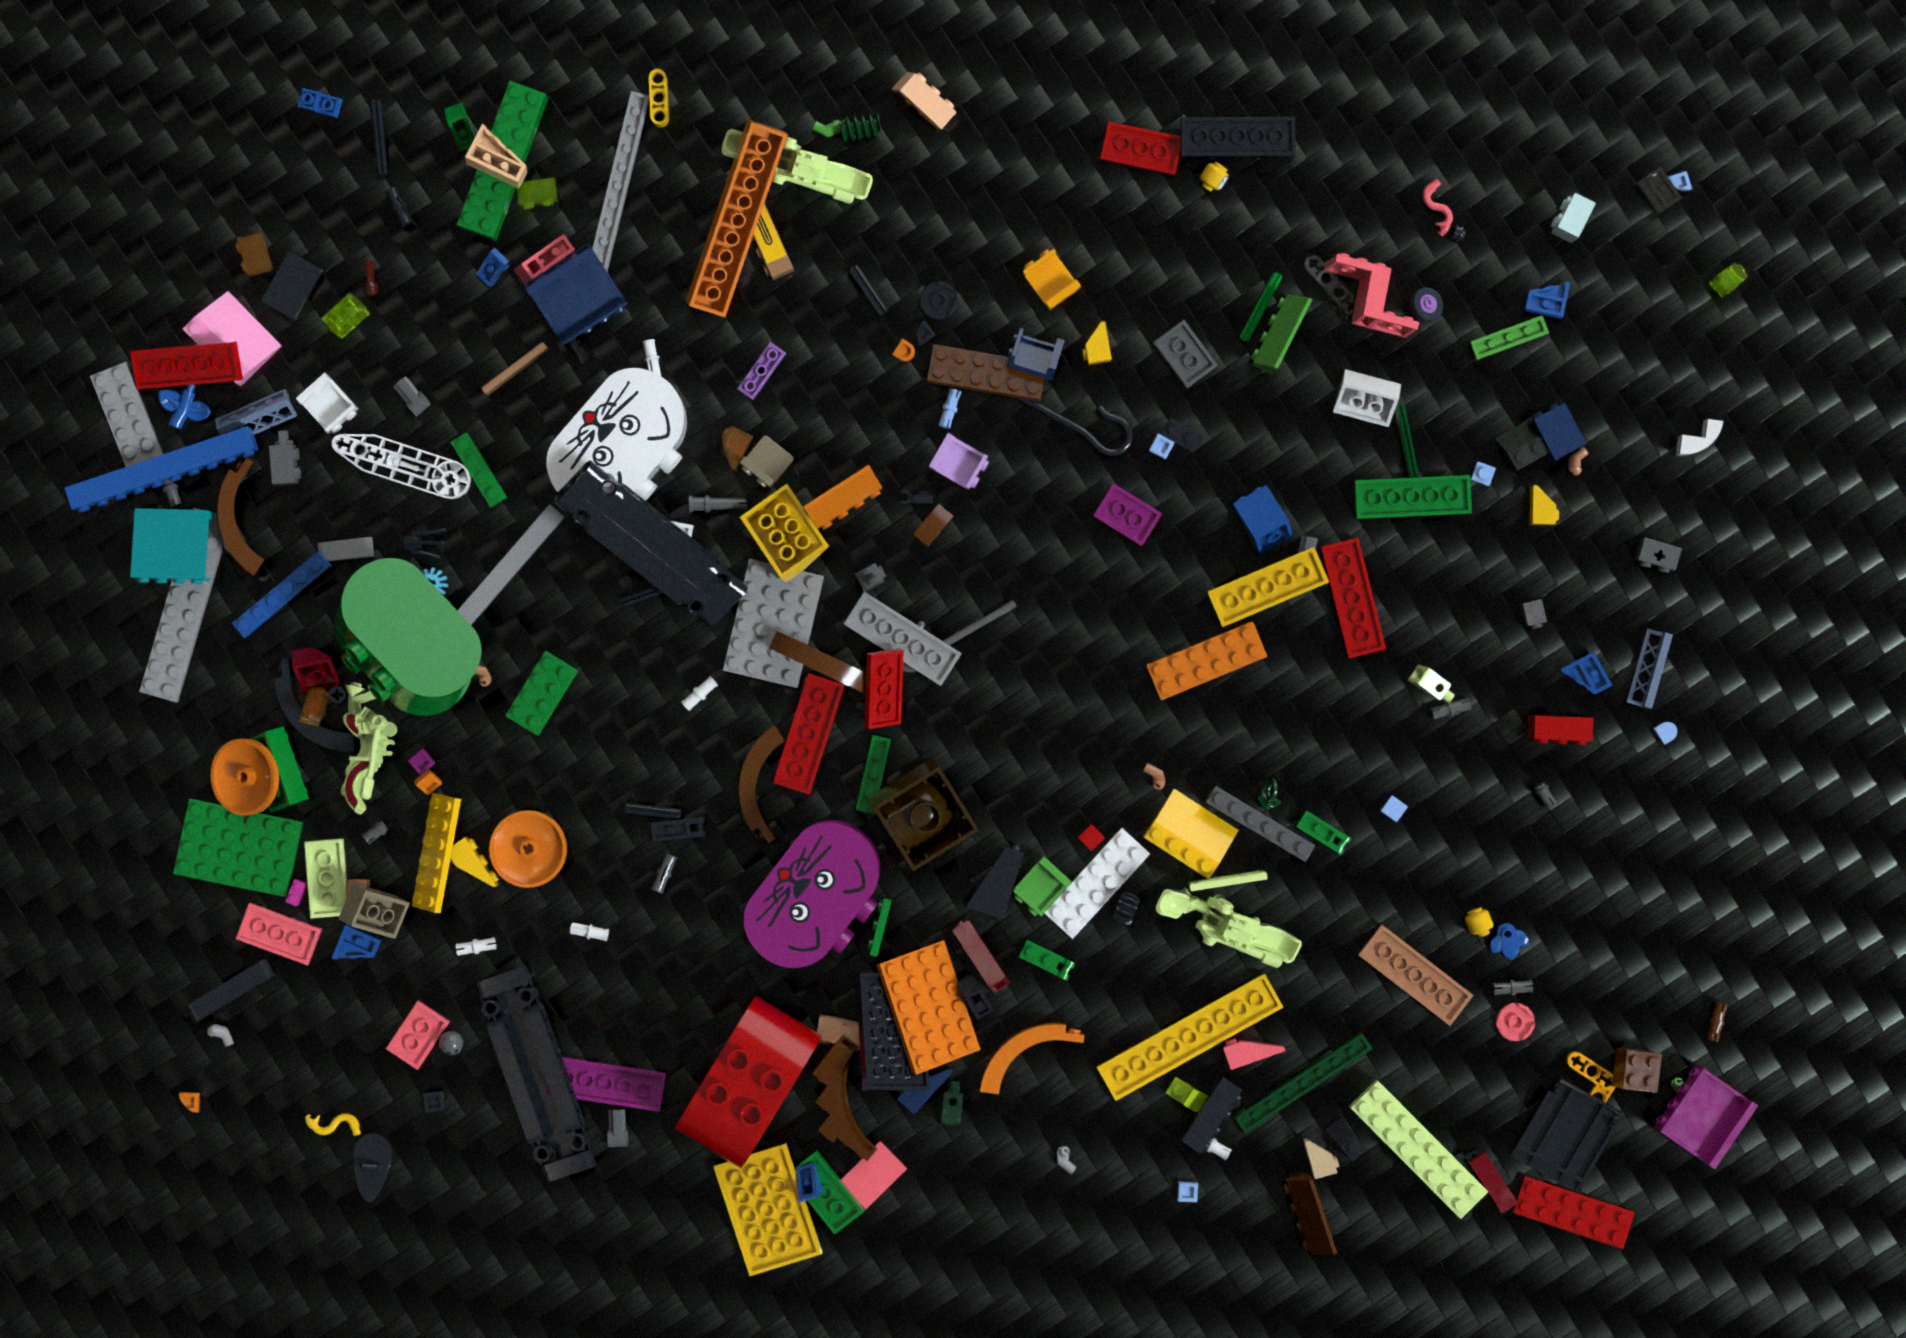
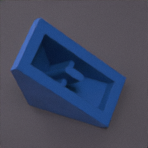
(808, 1182)

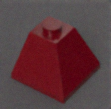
(314, 669)

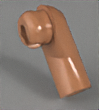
(1575, 461)
(483, 676)
(1157, 776)

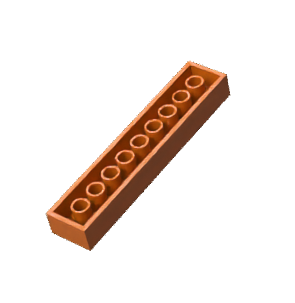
(736, 218)

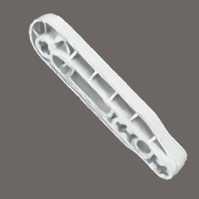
(393, 460)

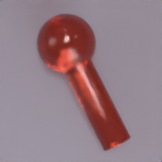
(370, 287)

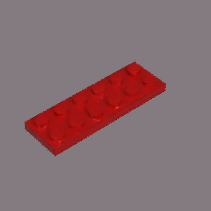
(186, 365)
(1353, 598)
(808, 733)
(1573, 1212)

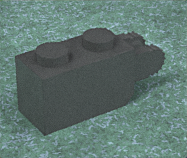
(870, 577)

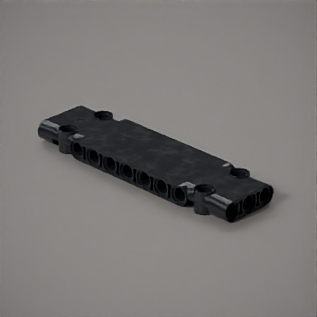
(650, 543)
(529, 1062)

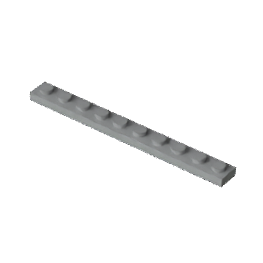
(620, 177)

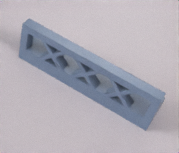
(248, 414)
(1656, 670)

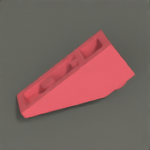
(544, 259)
(1245, 1052)

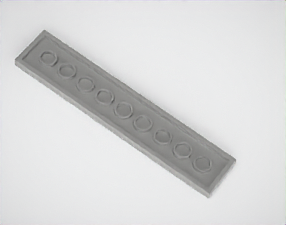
(180, 628)

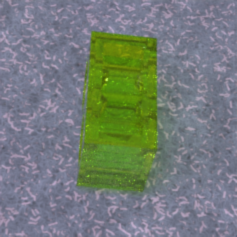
(1728, 279)
(345, 315)

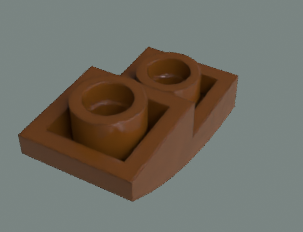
(933, 525)

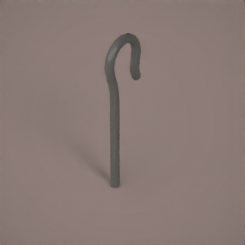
(969, 629)

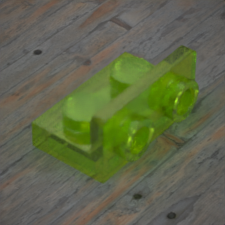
(537, 192)

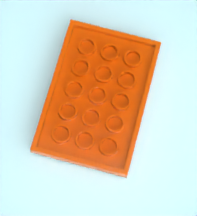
(928, 1007)

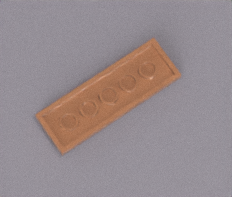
(1415, 975)

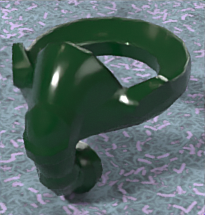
(1265, 800)

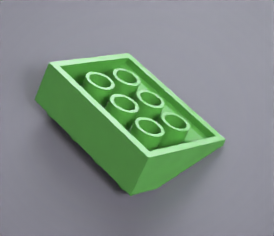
(1281, 332)

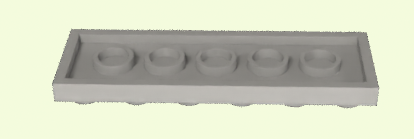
(126, 414)
(893, 631)

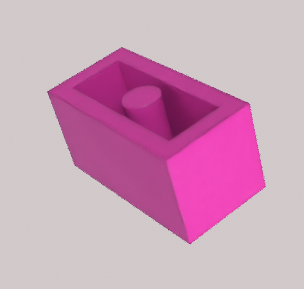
(296, 892)

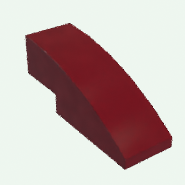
(1493, 1182)

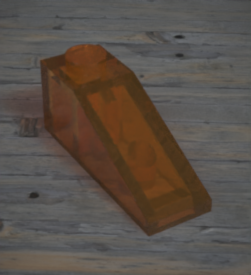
(315, 706)

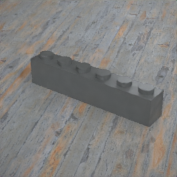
(1259, 823)

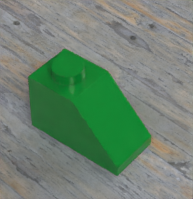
(460, 126)

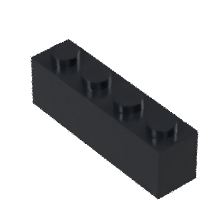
(1210, 1115)

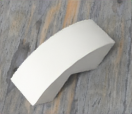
(1691, 444)

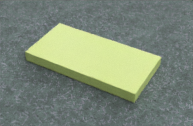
(326, 877)
(1227, 880)

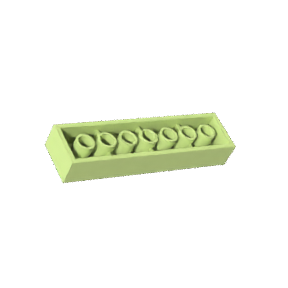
(1418, 1149)

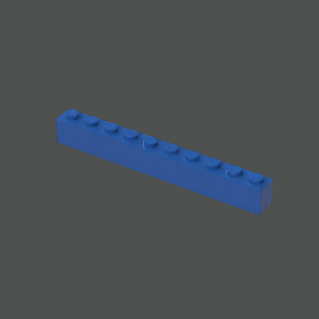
(161, 469)

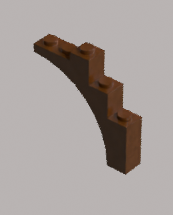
(834, 1100)

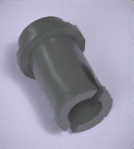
(1545, 795)
(376, 831)

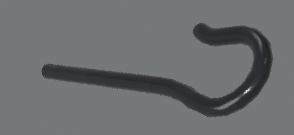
(1086, 434)

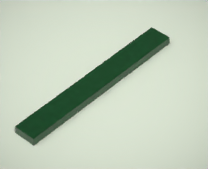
(1303, 1082)

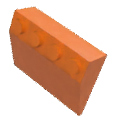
(843, 497)

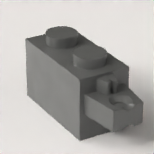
(284, 461)

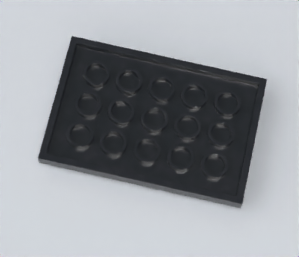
(881, 1049)

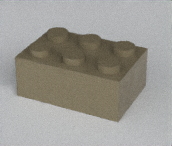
(374, 911)

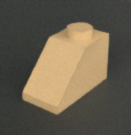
(1320, 1160)

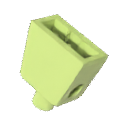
(1431, 683)

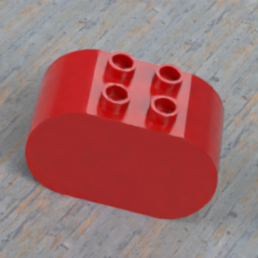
(748, 1082)

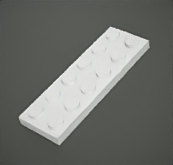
(1097, 883)

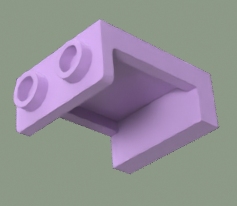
(959, 462)

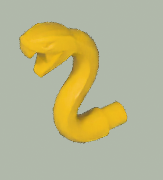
(350, 1119)

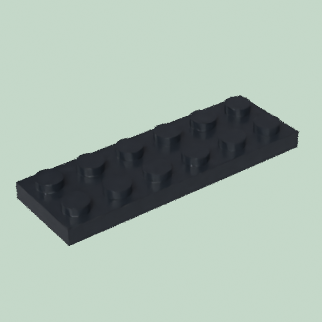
(1237, 136)

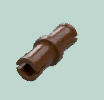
(1716, 1021)

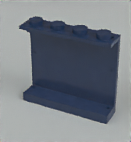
(576, 294)

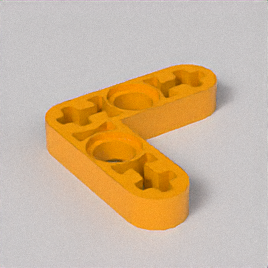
(1598, 1086)

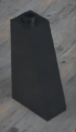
(996, 888)

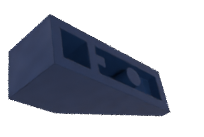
(915, 1099)

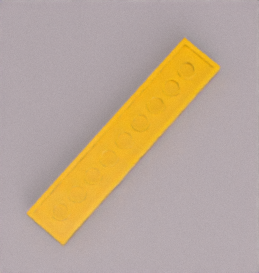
(1189, 1037)

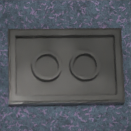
(1185, 354)

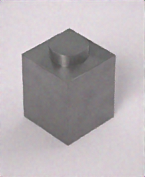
(1533, 614)

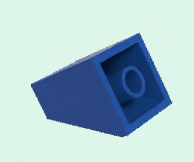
(1263, 519)

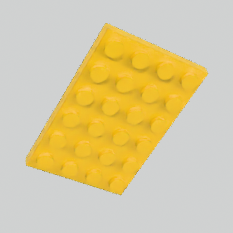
(766, 1210)

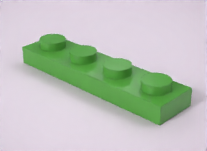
(1509, 337)

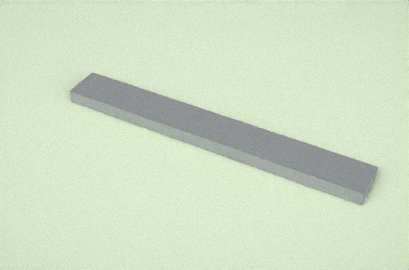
(510, 564)

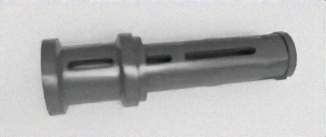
(707, 503)

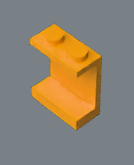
(1050, 279)

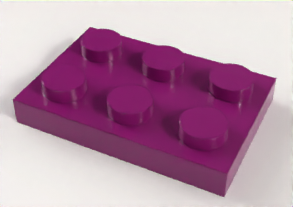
(1127, 514)

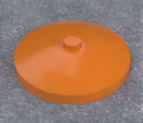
(244, 777)
(528, 848)

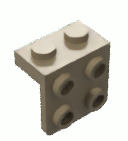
(767, 462)

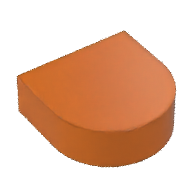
(904, 351)

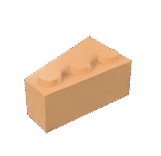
(495, 159)
(833, 1028)

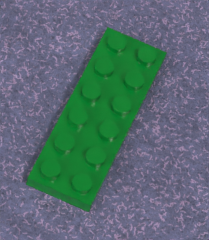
(1413, 497)

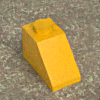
(1097, 347)
(1542, 508)

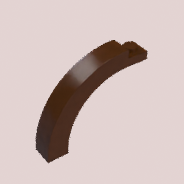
(225, 521)
(819, 661)
(748, 781)

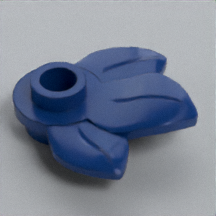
(1508, 944)

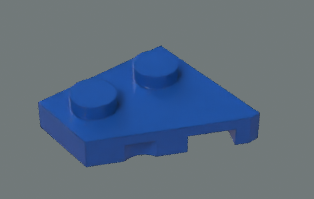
(1548, 301)
(1588, 673)
(356, 943)

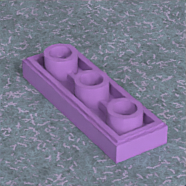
(769, 361)

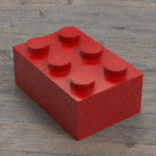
(1560, 729)

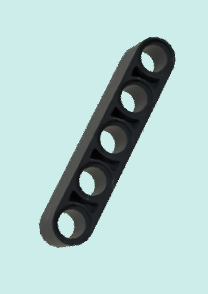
(230, 990)

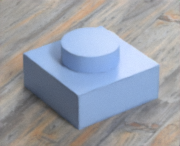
(1483, 473)

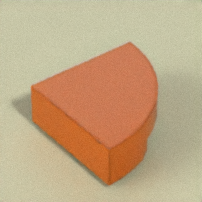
(190, 1100)

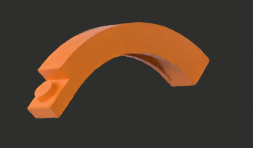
(1019, 1042)

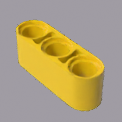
(655, 89)

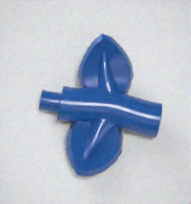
(183, 406)

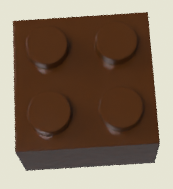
(1636, 1070)

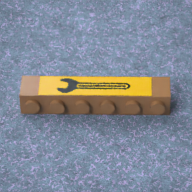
(770, 246)

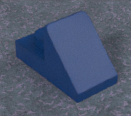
(493, 267)

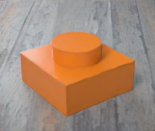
(428, 782)

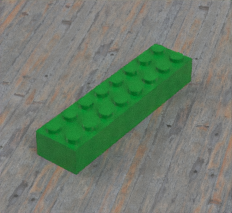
(515, 129)

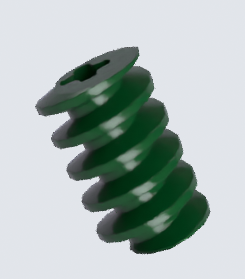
(860, 127)

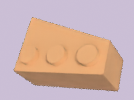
(925, 99)

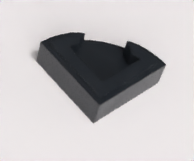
(924, 333)

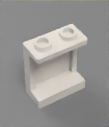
(327, 404)

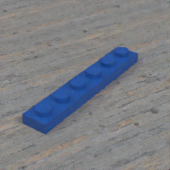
(282, 594)

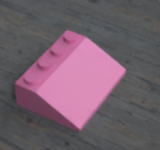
(229, 322)

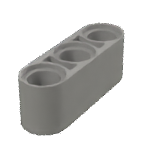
(347, 549)

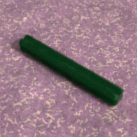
(1406, 441)

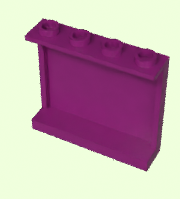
(1705, 1116)

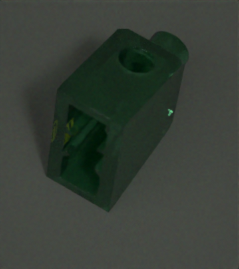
(952, 1114)

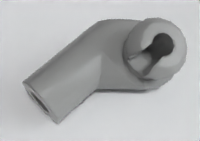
(221, 1032)
(1063, 1159)

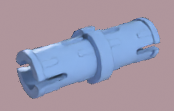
(949, 408)

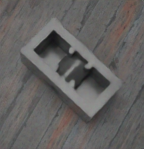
(1669, 553)

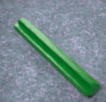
(1260, 307)

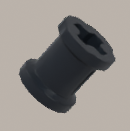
(335, 699)

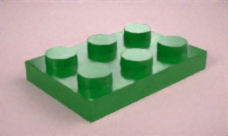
(879, 926)

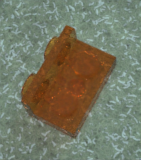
(254, 254)

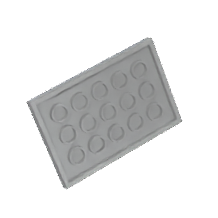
(768, 608)

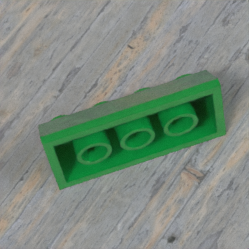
(291, 787)

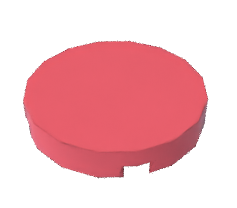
(1515, 1021)

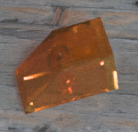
(735, 445)

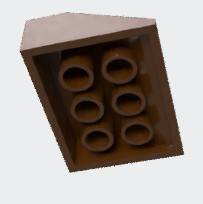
(1310, 1215)

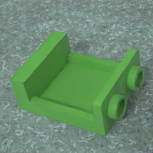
(1041, 886)

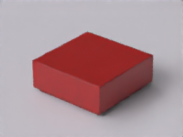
(1091, 837)

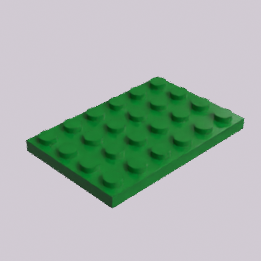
(238, 850)

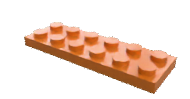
(1206, 660)

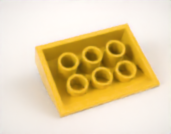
(785, 533)
(1191, 833)

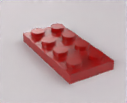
(1141, 148)
(884, 688)

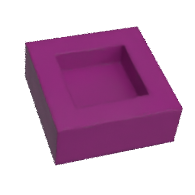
(422, 761)

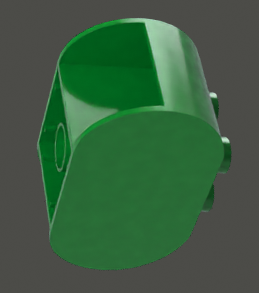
(406, 638)

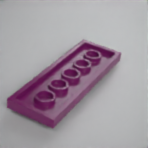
(615, 1084)

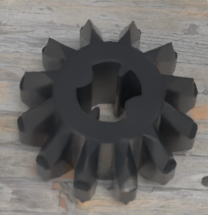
(1126, 908)

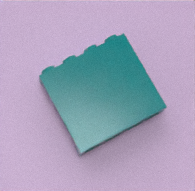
(170, 545)

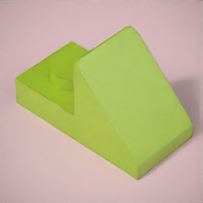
(1186, 1094)

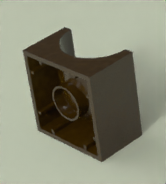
(923, 814)

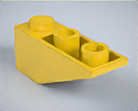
(467, 858)

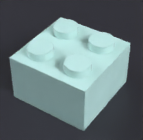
(1573, 217)

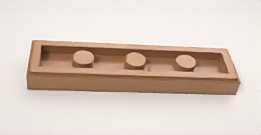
(515, 368)

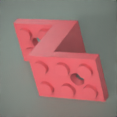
(1371, 295)

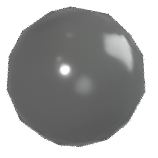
(451, 1043)

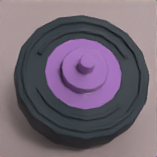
(1426, 304)

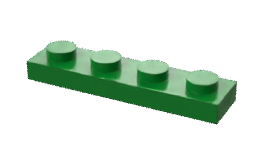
(479, 469)
(873, 772)

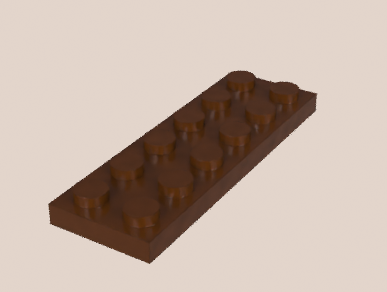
(981, 373)

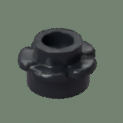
(1457, 233)

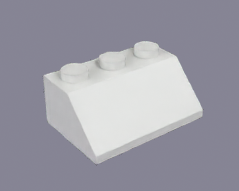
(1367, 398)

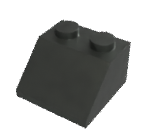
(1522, 446)

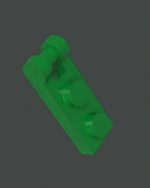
(1322, 832)
(1046, 959)

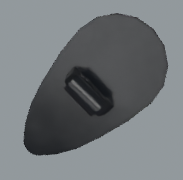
(371, 1164)

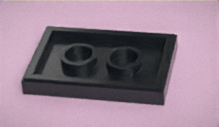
(292, 285)

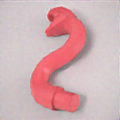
(1427, 192)

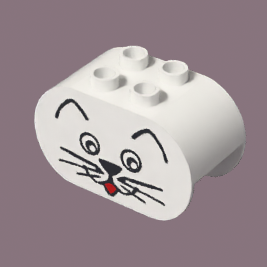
(624, 429)

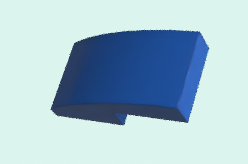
(320, 103)

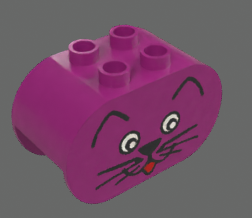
(814, 895)

